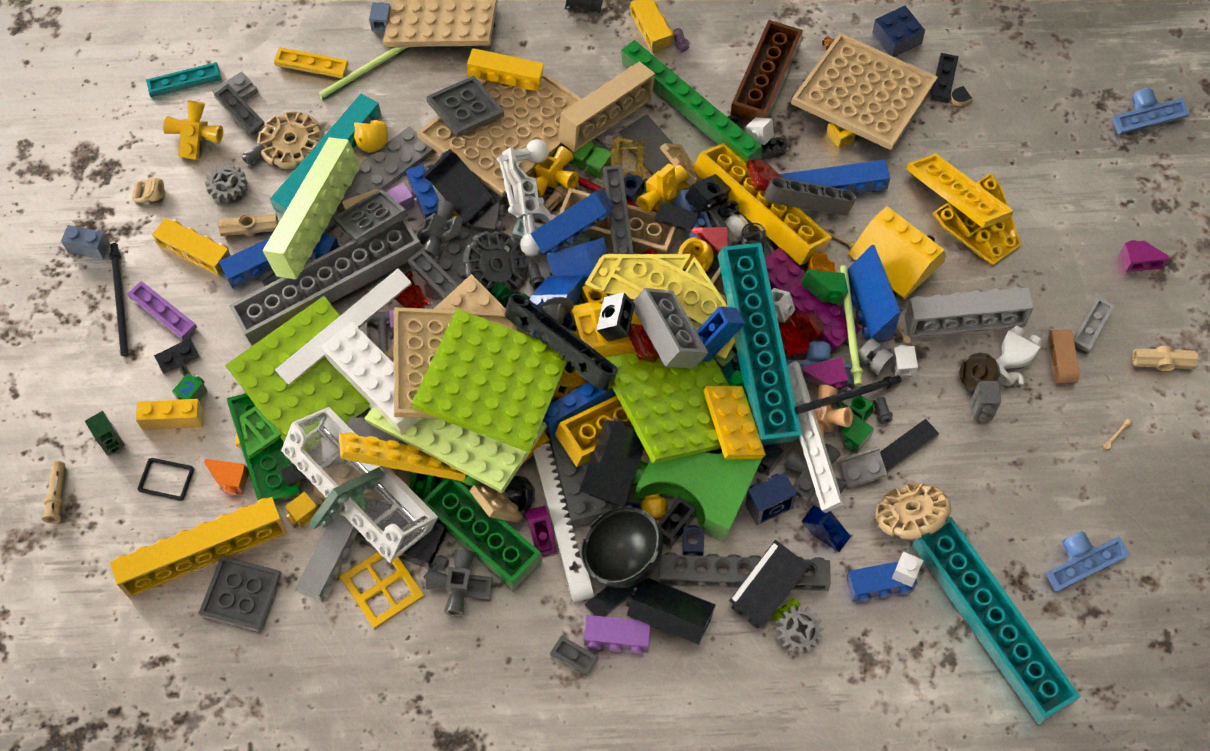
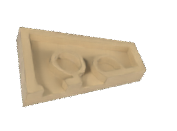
(678, 156)

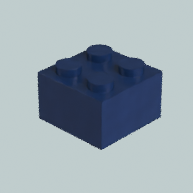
(898, 31)
(770, 498)

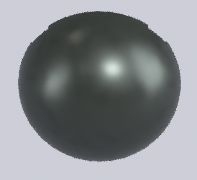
(622, 547)

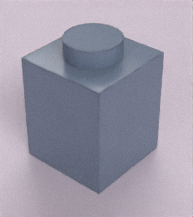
(379, 16)

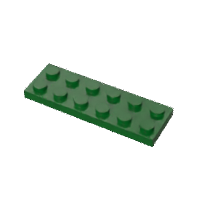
(265, 466)

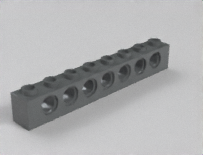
(733, 578)

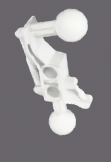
(536, 152)

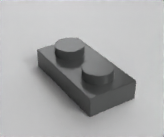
(574, 655)

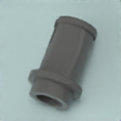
(253, 154)
(535, 275)
(882, 409)

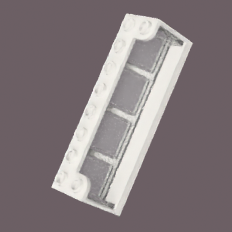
(387, 515)

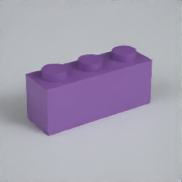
(616, 634)

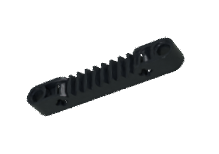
(532, 318)

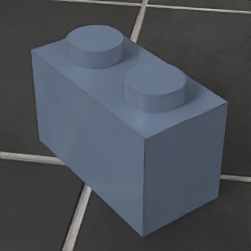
(85, 242)

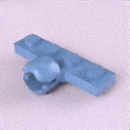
(1149, 112)
(818, 353)
(1085, 559)

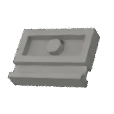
(241, 85)
(863, 467)

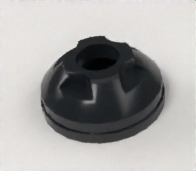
(516, 493)

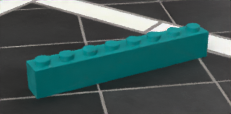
(360, 111)

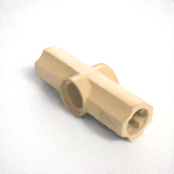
(239, 226)
(1165, 358)

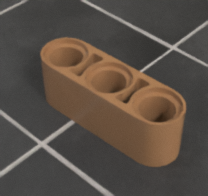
(1063, 356)

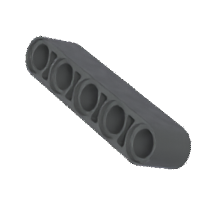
(810, 196)

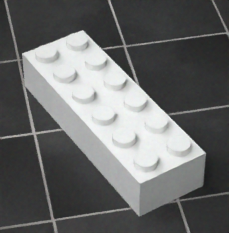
(367, 371)

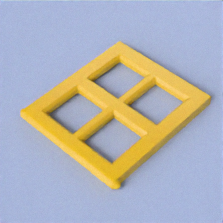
(381, 585)

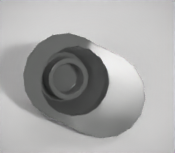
(557, 307)

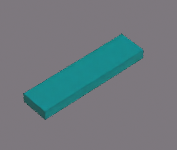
(183, 79)

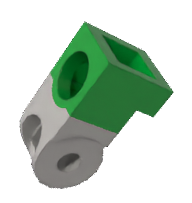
(859, 405)

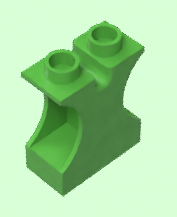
(703, 480)

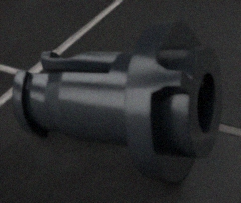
(591, 5)

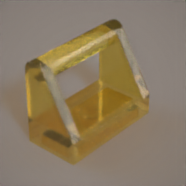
(618, 145)

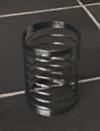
(743, 241)

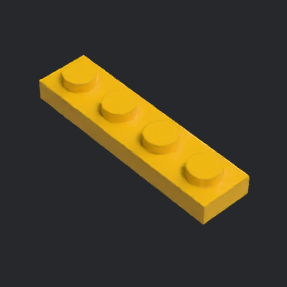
(311, 62)

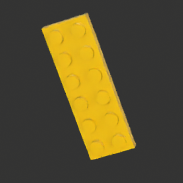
(959, 190)
(394, 455)

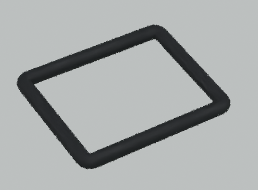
(181, 497)

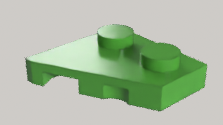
(257, 432)

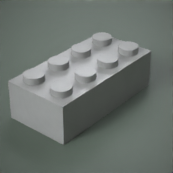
(669, 328)

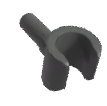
(440, 561)

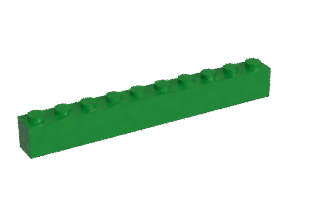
(692, 104)

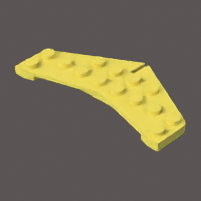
(665, 272)

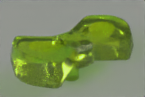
(791, 603)

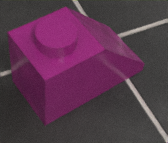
(1142, 256)
(827, 373)
(541, 530)

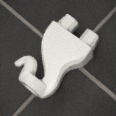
(1016, 353)

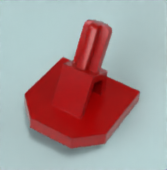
(793, 339)

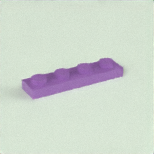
(162, 310)

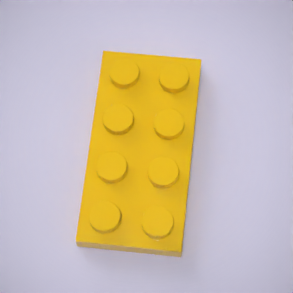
(733, 422)

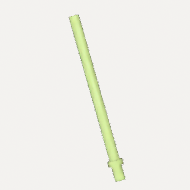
(359, 72)
(856, 371)

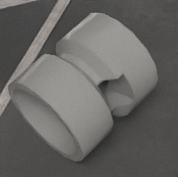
(881, 360)

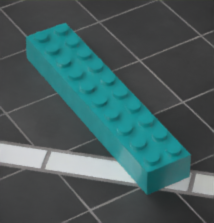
(759, 344)
(996, 622)

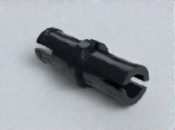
(728, 209)

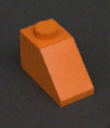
(228, 475)

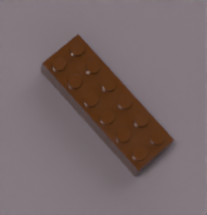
(766, 71)

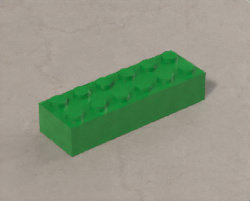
(489, 538)

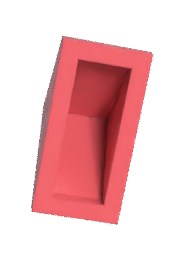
(715, 236)

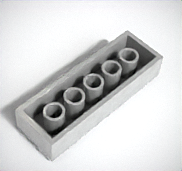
(968, 312)

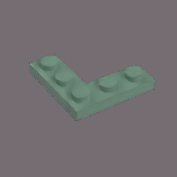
(341, 494)

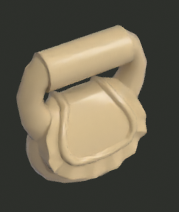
(152, 192)

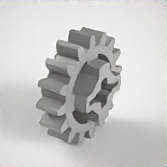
(226, 182)
(803, 636)

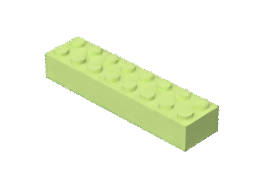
(312, 208)

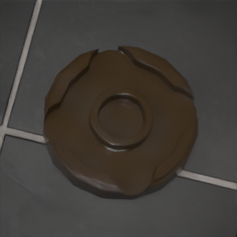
(978, 368)

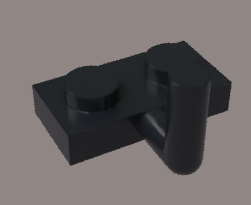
(177, 357)

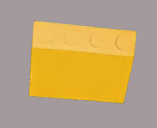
(903, 250)

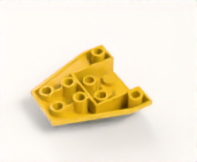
(989, 242)
(586, 318)

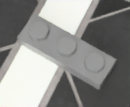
(1093, 324)

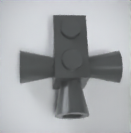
(439, 228)
(804, 485)
(460, 583)

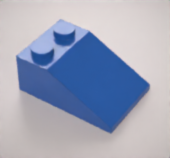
(577, 259)
(566, 287)

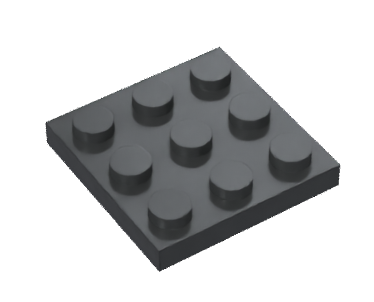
(465, 106)
(370, 216)
(240, 593)

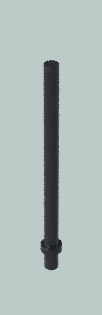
(115, 255)
(887, 382)

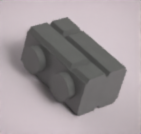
(986, 400)

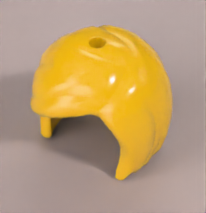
(371, 136)
(703, 253)

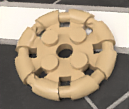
(290, 149)
(895, 511)

